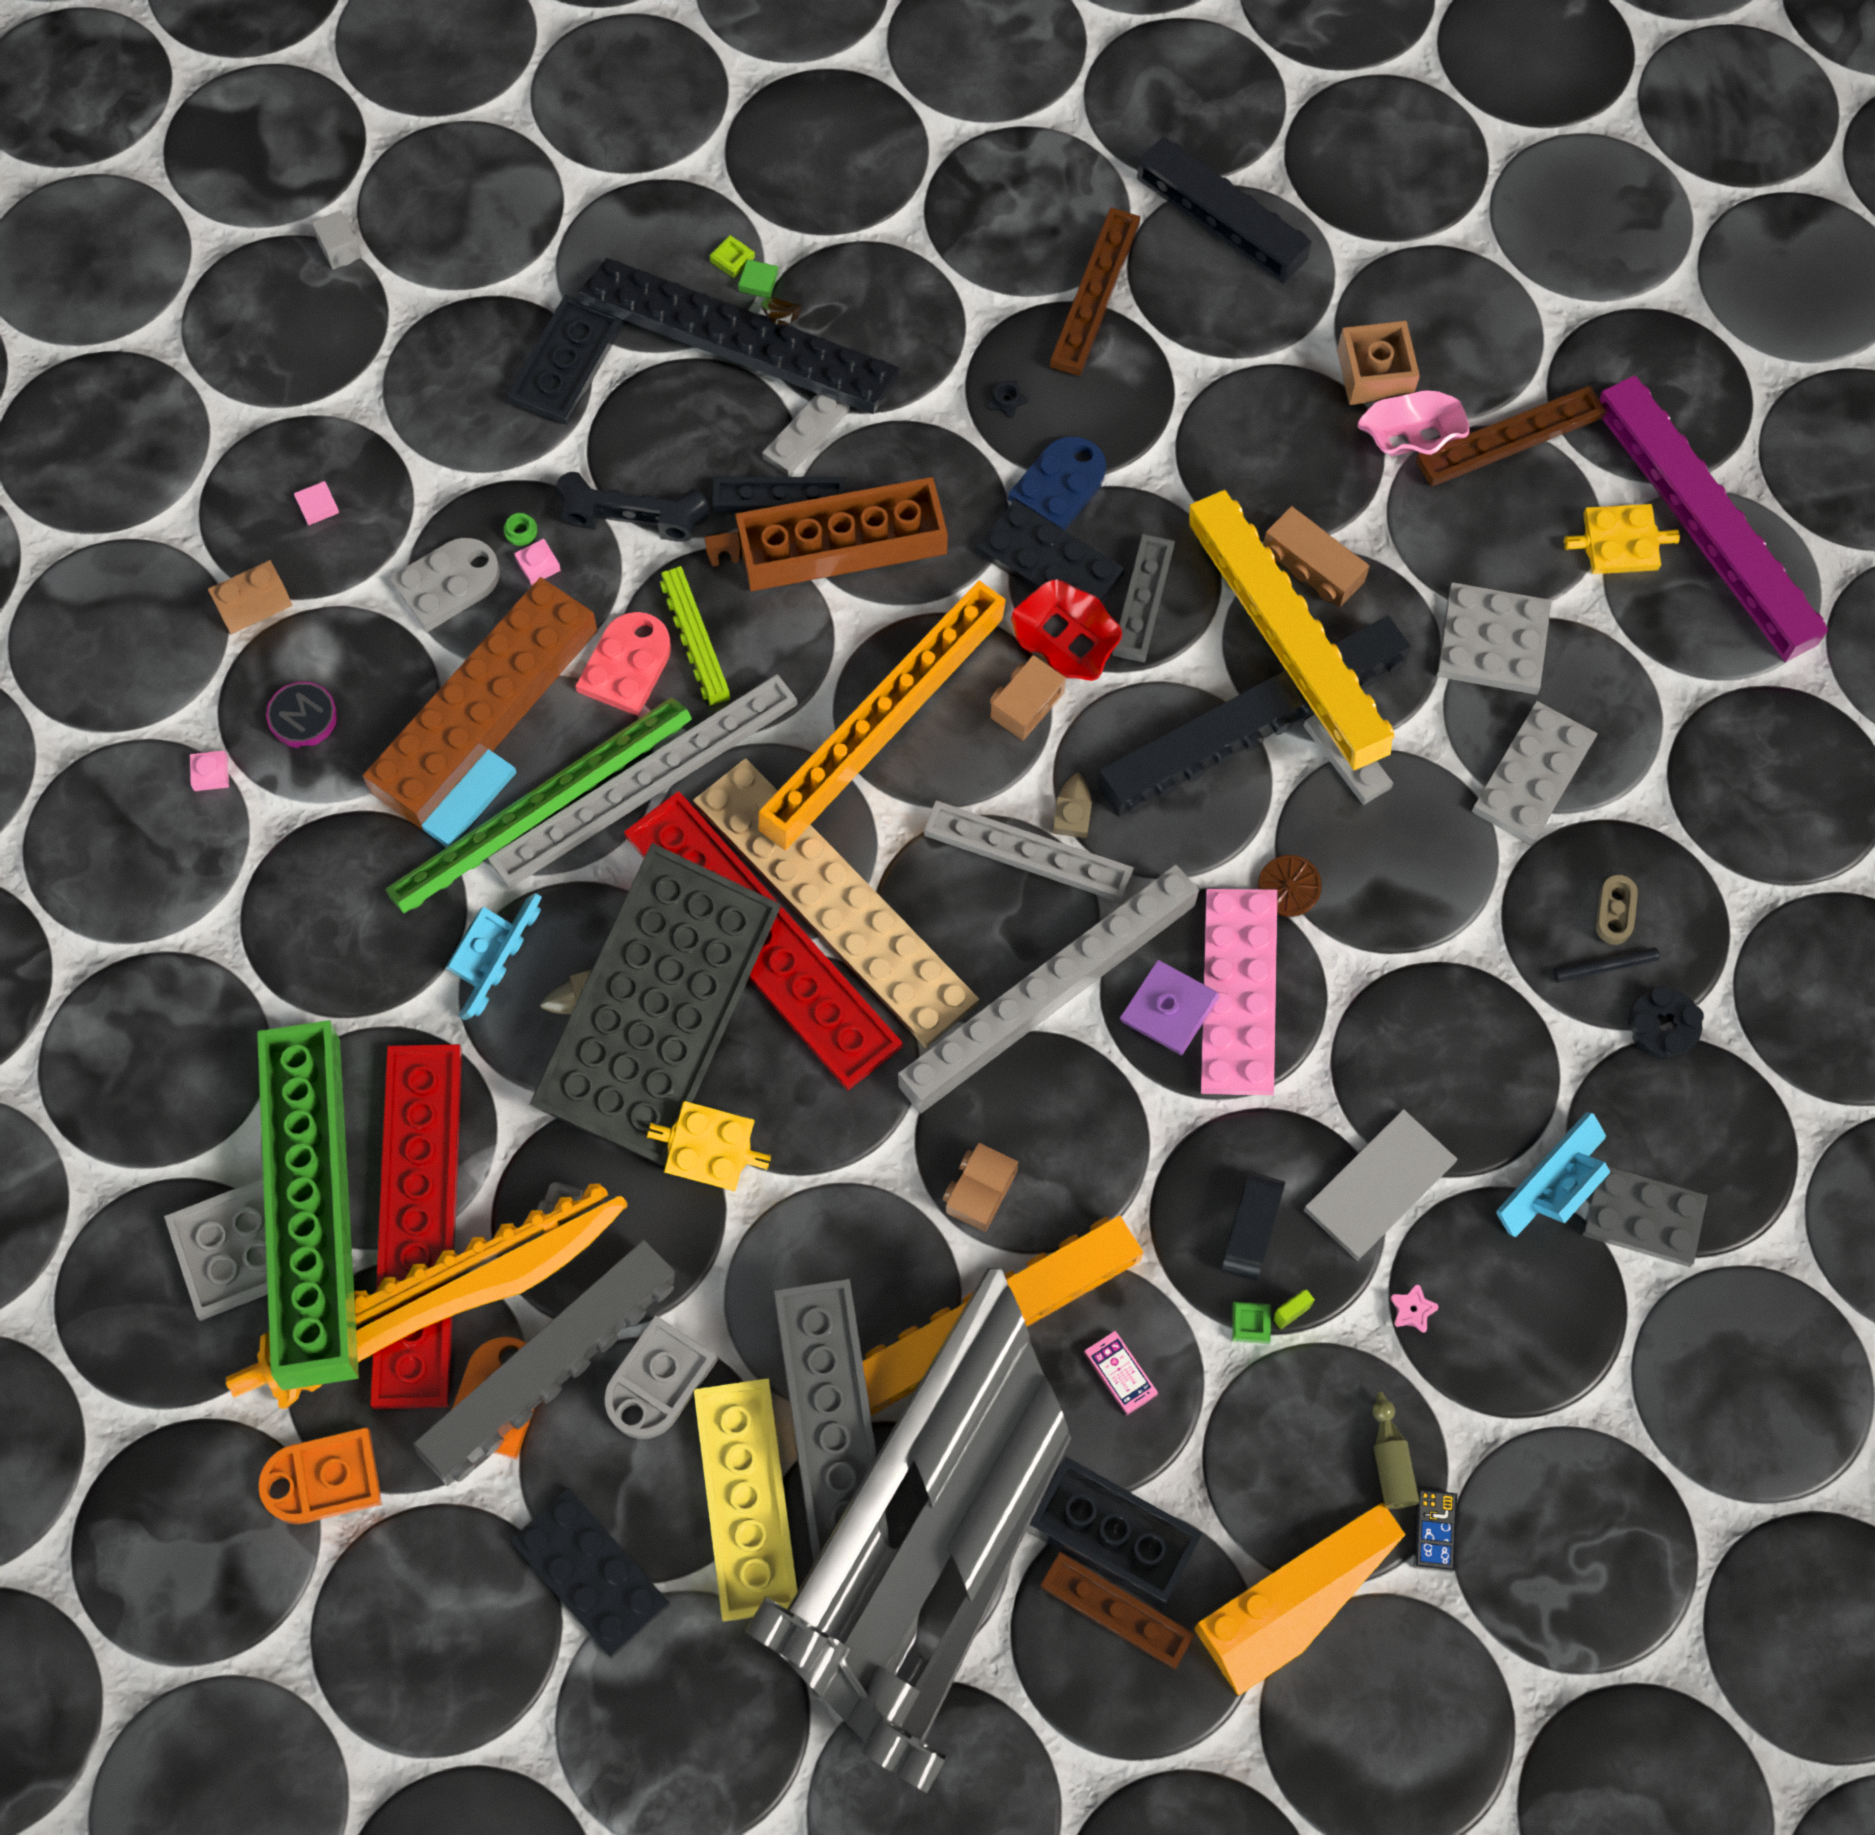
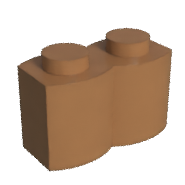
(980, 1187)

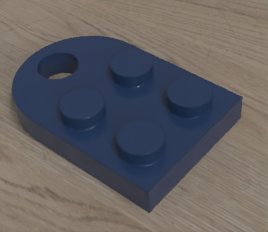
(1058, 483)

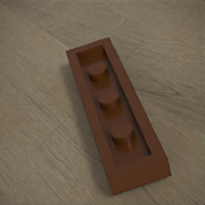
(1117, 1611)

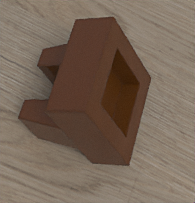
(722, 542)

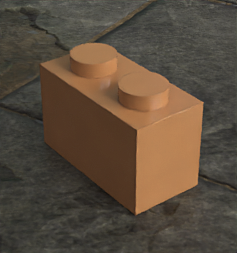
(250, 597)
(1027, 697)

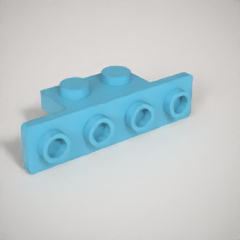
(485, 949)
(1559, 1180)

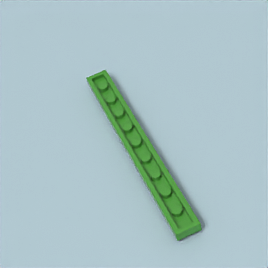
(537, 805)

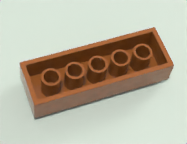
(842, 534)

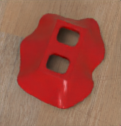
(1084, 617)

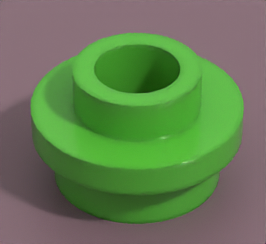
(520, 521)

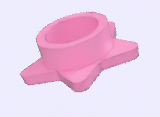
(1406, 1316)

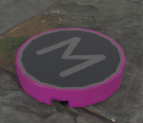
(301, 714)

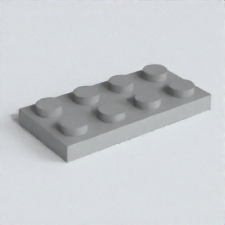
(1534, 773)

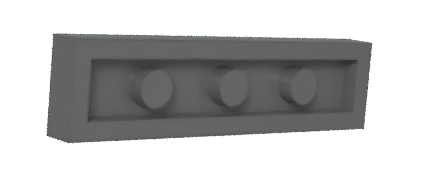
(1144, 597)

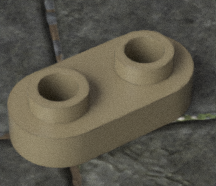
(1616, 912)

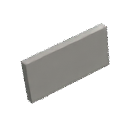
(1380, 1185)

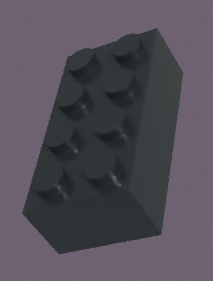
(1114, 1532)

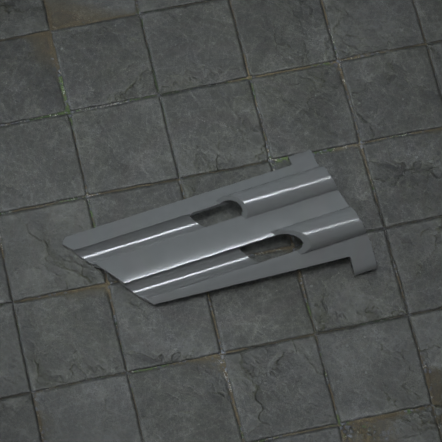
(986, 1451)

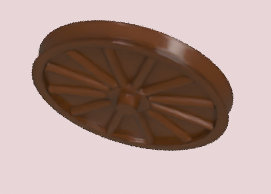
(1295, 881)

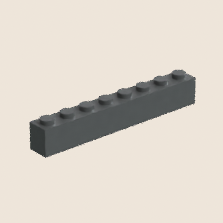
(545, 1363)

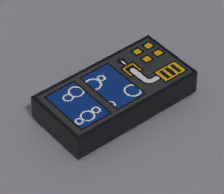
(1435, 1531)

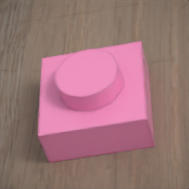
(537, 561)
(209, 770)

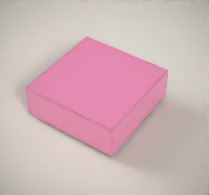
(316, 503)

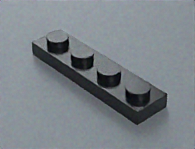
(756, 493)

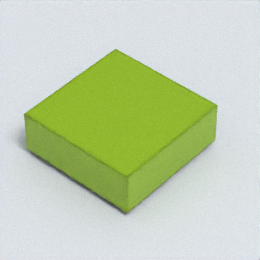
(731, 256)
(1293, 1308)

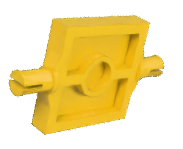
(1621, 539)
(708, 1146)

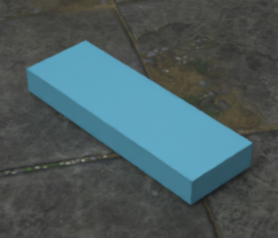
(469, 798)

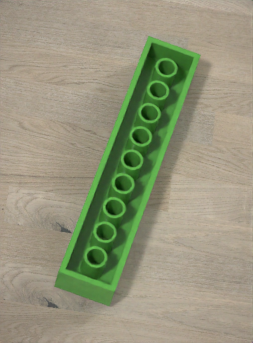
(306, 1207)

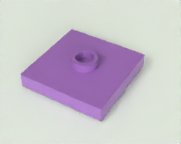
(1169, 1007)

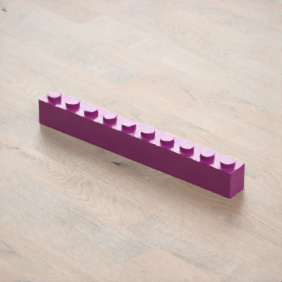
(1712, 519)

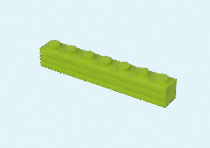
(694, 636)

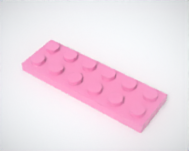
(1242, 969)

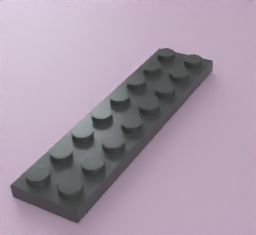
(826, 1401)

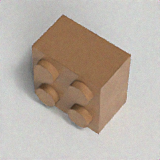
(1377, 362)

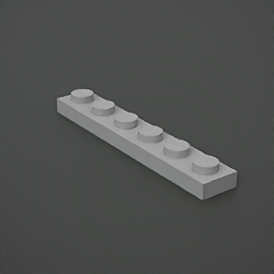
(1028, 851)

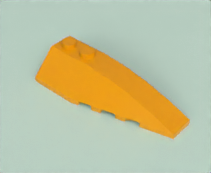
(1296, 1602)

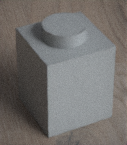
(336, 239)

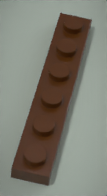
(1095, 292)
(1511, 436)

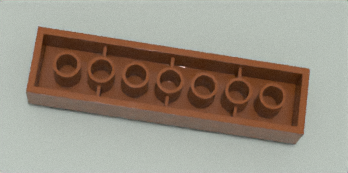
(481, 701)

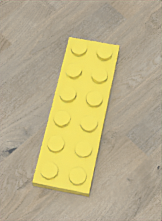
(745, 1497)

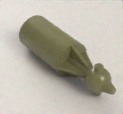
(1393, 1459)

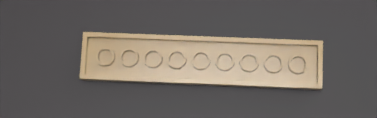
(841, 909)

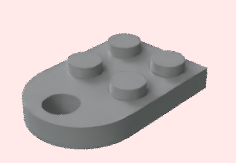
(446, 582)
(657, 1378)

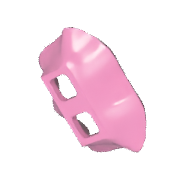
(1411, 414)

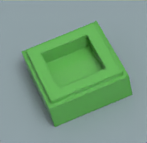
(758, 278)
(1251, 1322)

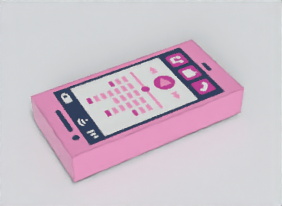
(1120, 1373)

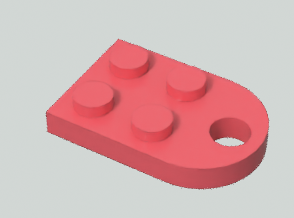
(626, 665)

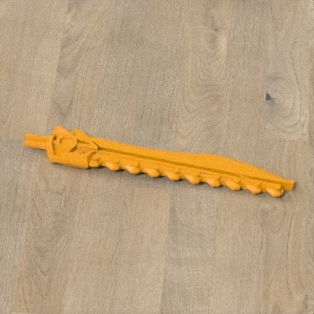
(491, 1282)

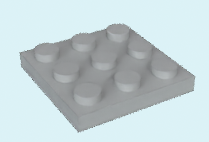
(1494, 638)
(222, 1249)

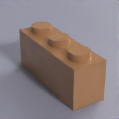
(1315, 557)

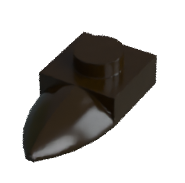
(780, 311)

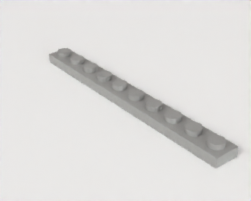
(642, 781)

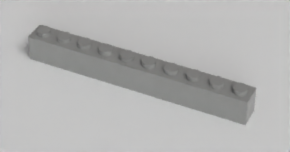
(1047, 989)

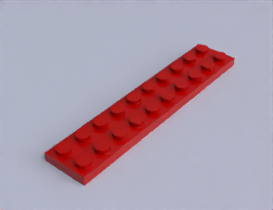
(790, 965)
(417, 1212)

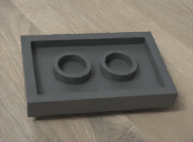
(1646, 1216)

